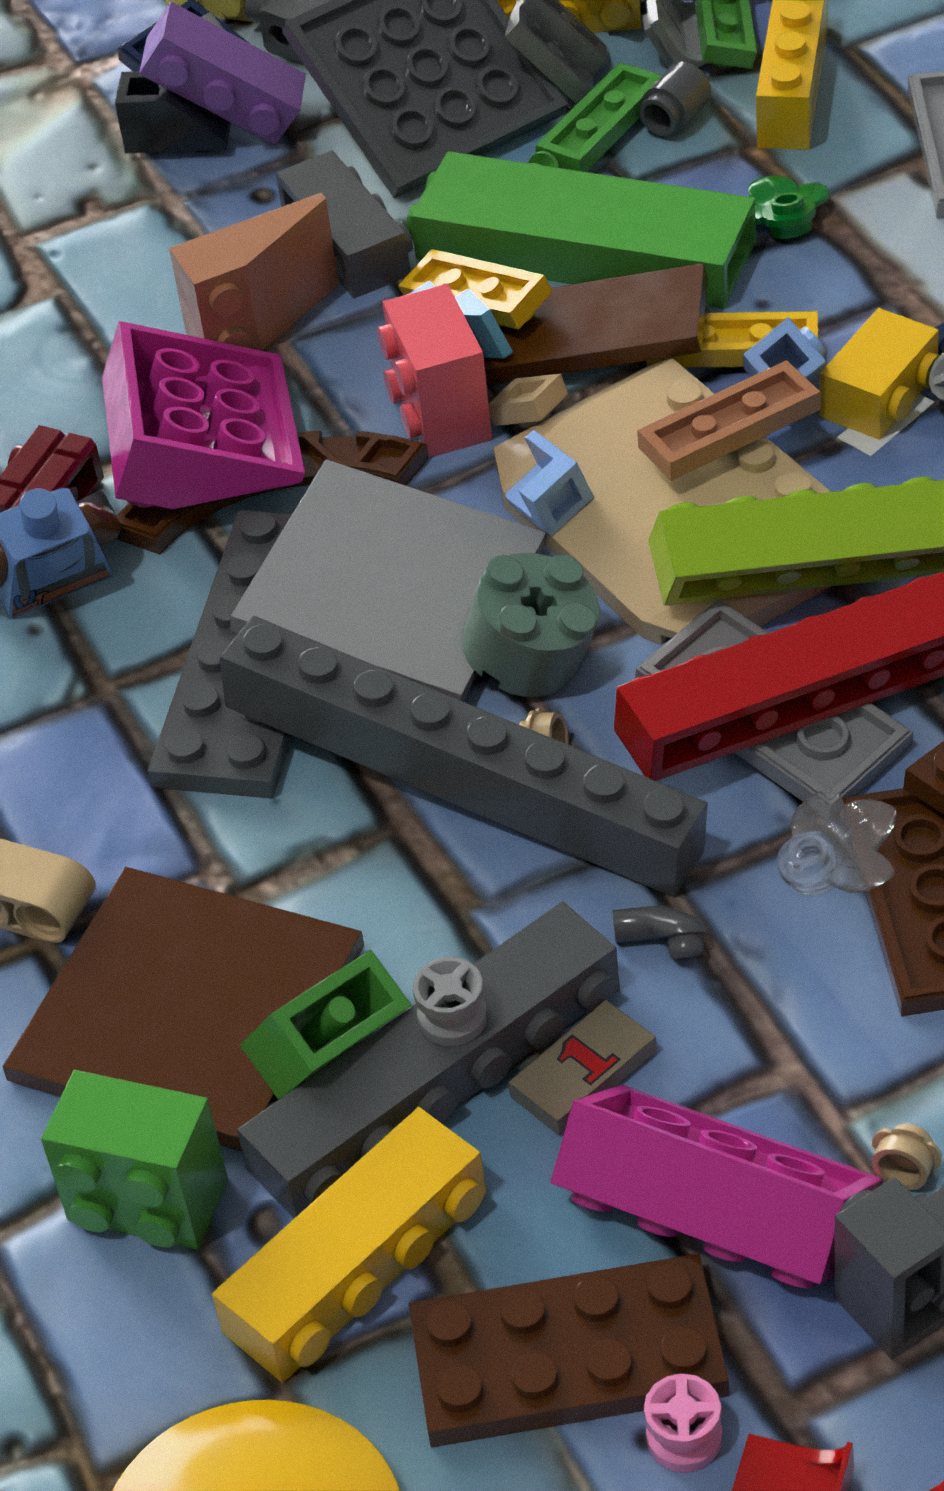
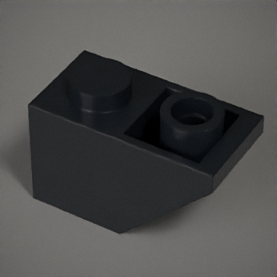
(162, 121)

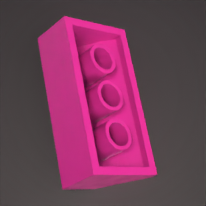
(707, 1181)

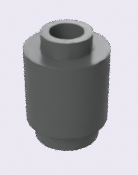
(674, 99)

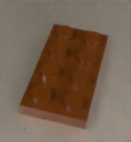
(562, 1348)

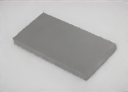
(832, 753)

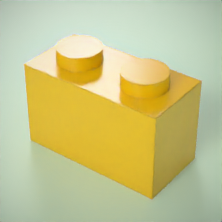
(878, 373)

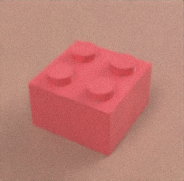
(435, 370)

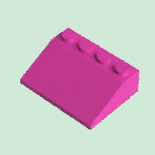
(196, 419)

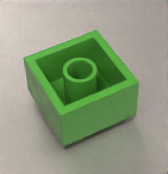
(135, 1159)

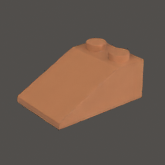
(256, 274)

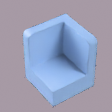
(552, 489)

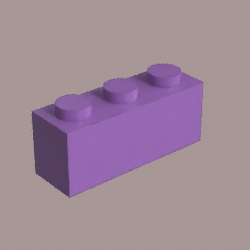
(222, 73)

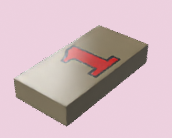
(582, 1062)

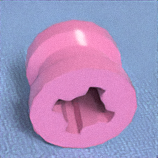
(681, 1403)

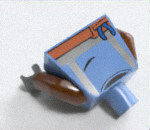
(53, 547)

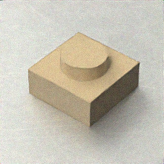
(528, 400)

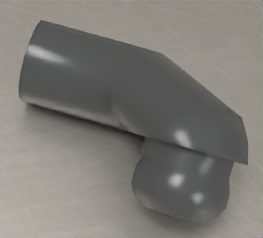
(660, 923)

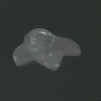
(840, 841)

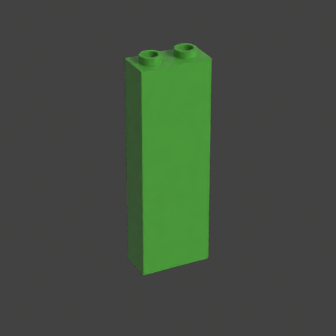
(581, 223)

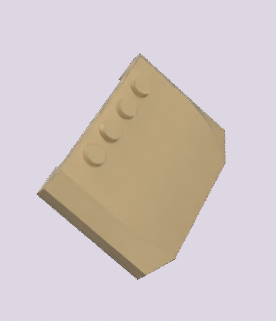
(630, 490)

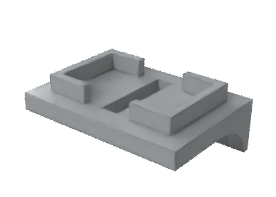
(673, 31)

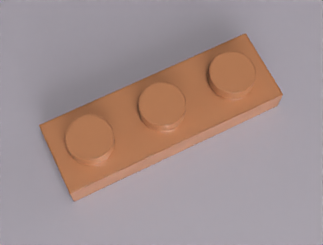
(729, 420)

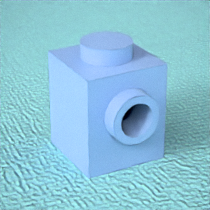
(787, 343)

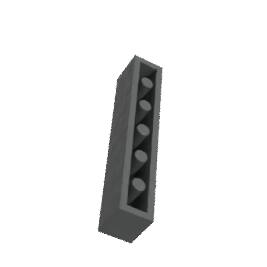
(531, 992)

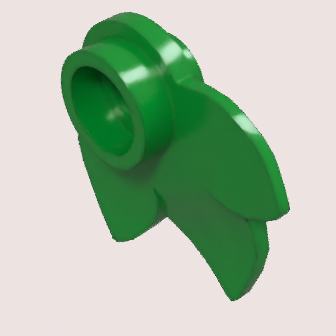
(785, 206)

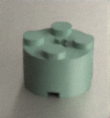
(531, 622)

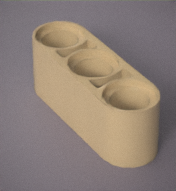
(41, 892)

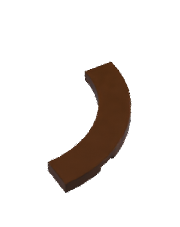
(369, 452)

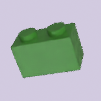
(324, 1023)

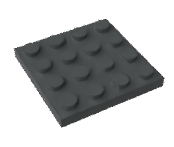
(422, 80)

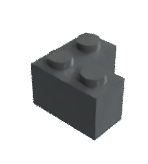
(891, 1264)

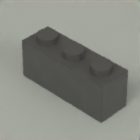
(366, 240)

